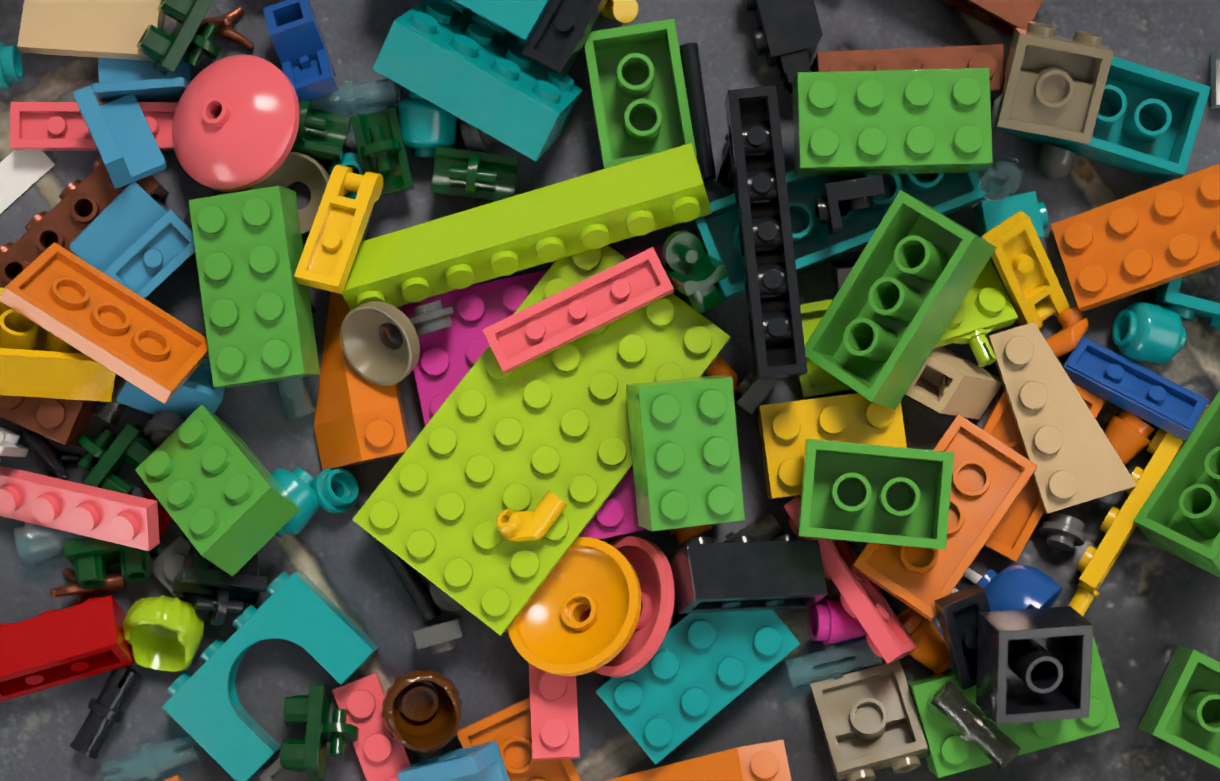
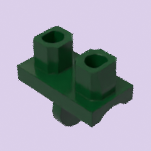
(169, 49)
(321, 133)
(383, 149)
(474, 173)
(693, 271)
(128, 447)
(92, 555)
(313, 713)

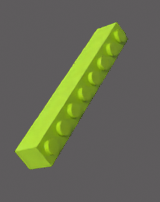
(529, 229)

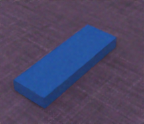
(1135, 388)

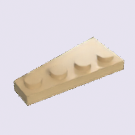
(1055, 423)

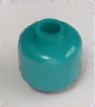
(425, 125)
(1148, 333)
(299, 487)

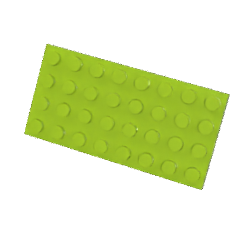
(528, 433)

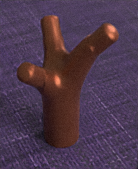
(225, 29)
(115, 582)

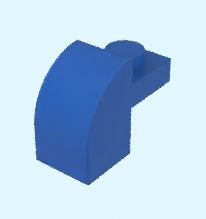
(301, 48)

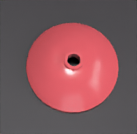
(251, 132)
(656, 606)

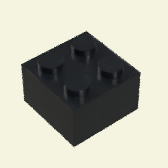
(1034, 665)

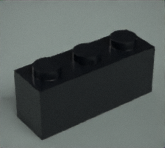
(748, 574)

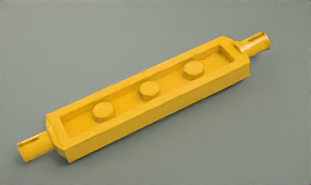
(1119, 523)

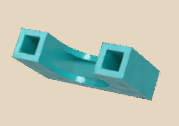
(208, 700)

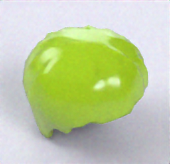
(163, 633)

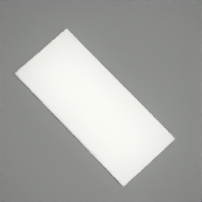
(19, 173)

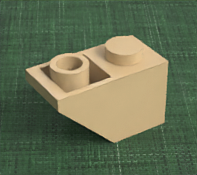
(954, 385)

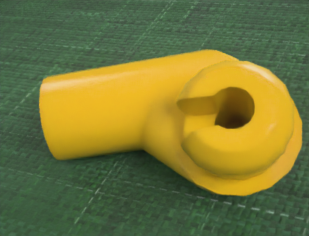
(530, 524)

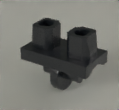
(216, 589)

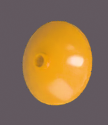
(586, 578)

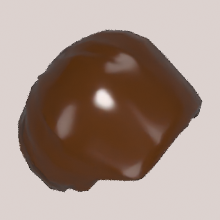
(422, 710)

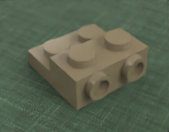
(1054, 82)
(870, 722)

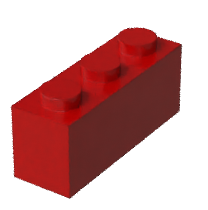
(62, 647)

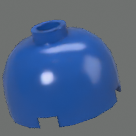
(1019, 588)

